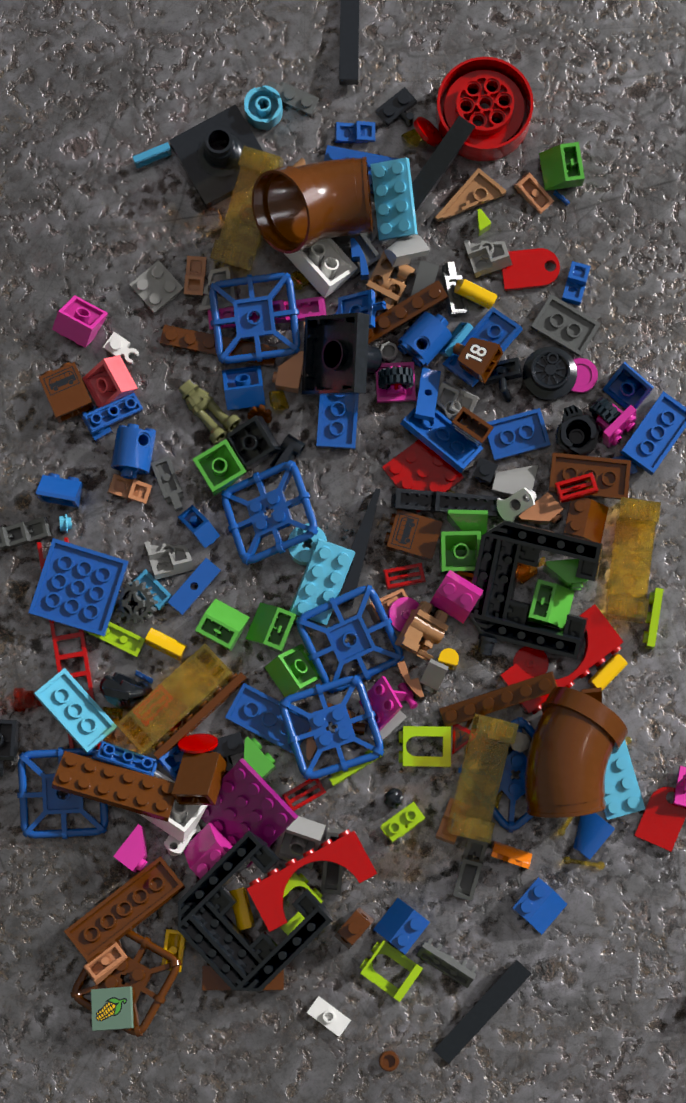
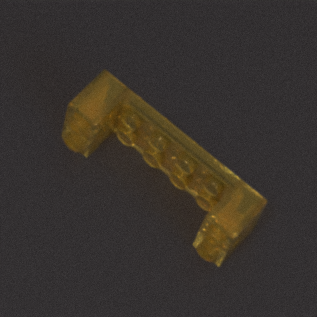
(240, 233)
(631, 560)
(174, 699)
(481, 777)

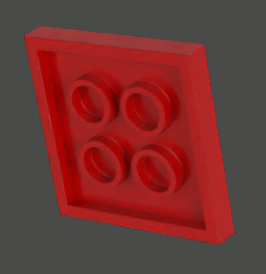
(421, 470)

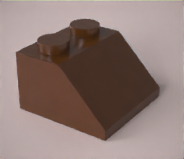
(585, 519)

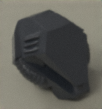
(577, 432)
(123, 690)

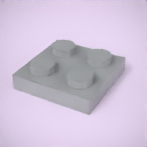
(156, 287)

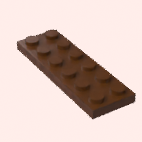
(114, 786)
(124, 909)

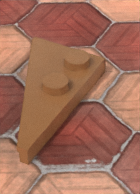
(475, 192)

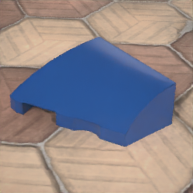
(591, 834)

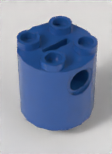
(430, 333)
(133, 450)

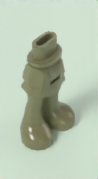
(199, 401)

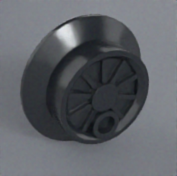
(549, 373)

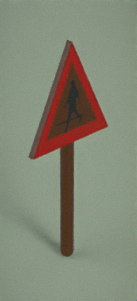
(460, 736)

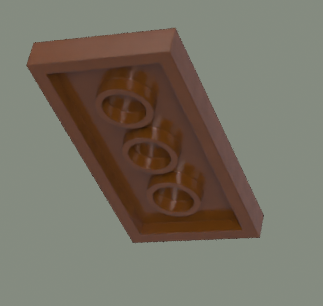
(610, 474)

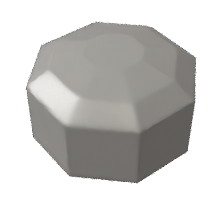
(389, 351)
(521, 742)

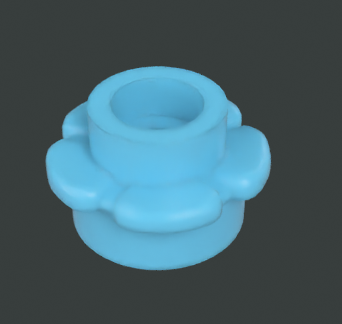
(65, 523)

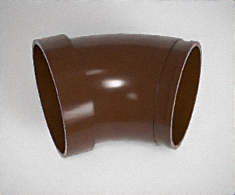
(312, 203)
(571, 755)

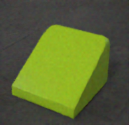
(483, 222)

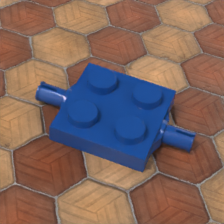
(361, 303)

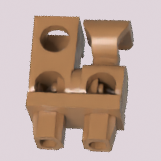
(386, 287)
(423, 625)

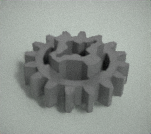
(135, 603)

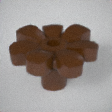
(260, 411)

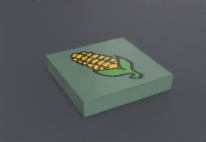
(112, 1008)

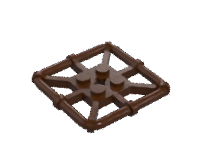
(139, 979)

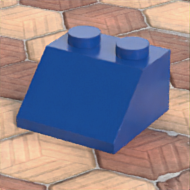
(243, 387)
(60, 490)
(539, 905)
(401, 926)

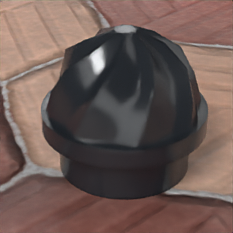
(393, 798)

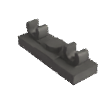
(446, 963)

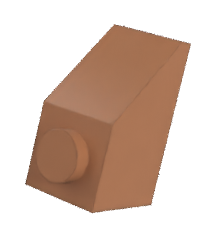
(289, 374)
(543, 512)

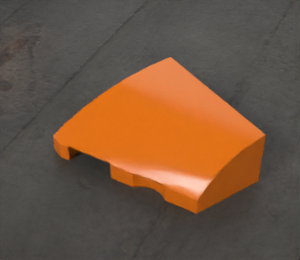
(511, 854)

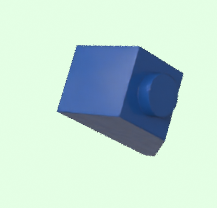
(199, 526)

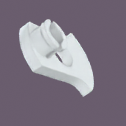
(505, 508)
(171, 841)

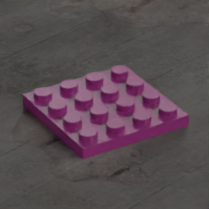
(248, 805)

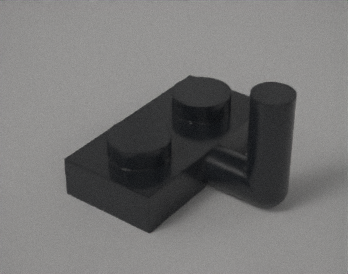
(397, 107)
(504, 371)
(229, 746)

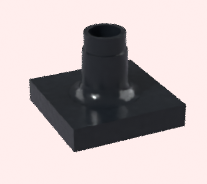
(211, 170)
(338, 355)

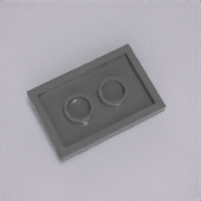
(565, 325)

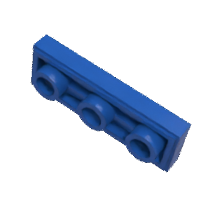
(427, 394)
(102, 417)
(202, 576)
(125, 758)

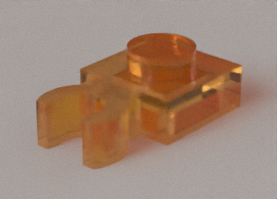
(526, 571)

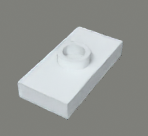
(328, 1016)

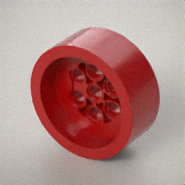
(490, 139)

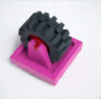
(395, 382)
(612, 420)

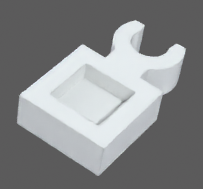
(118, 345)

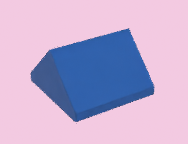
(628, 387)

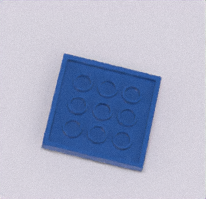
(78, 587)

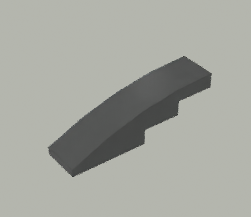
(24, 533)

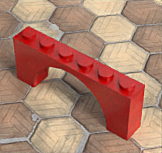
(599, 641)
(270, 891)

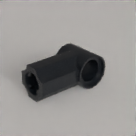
(291, 449)

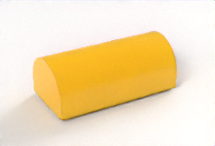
(475, 293)
(165, 644)
(449, 658)
(608, 672)
(242, 909)
(175, 944)

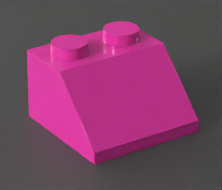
(79, 321)
(456, 596)
(134, 850)
(206, 850)

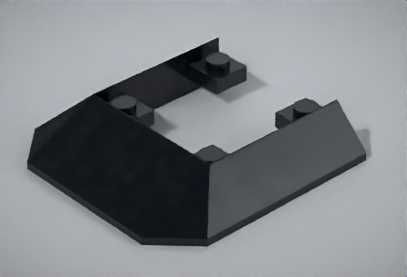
(497, 572)
(221, 943)

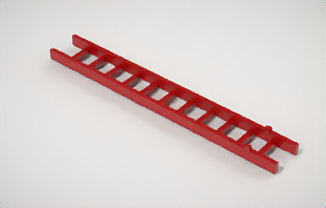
(83, 653)

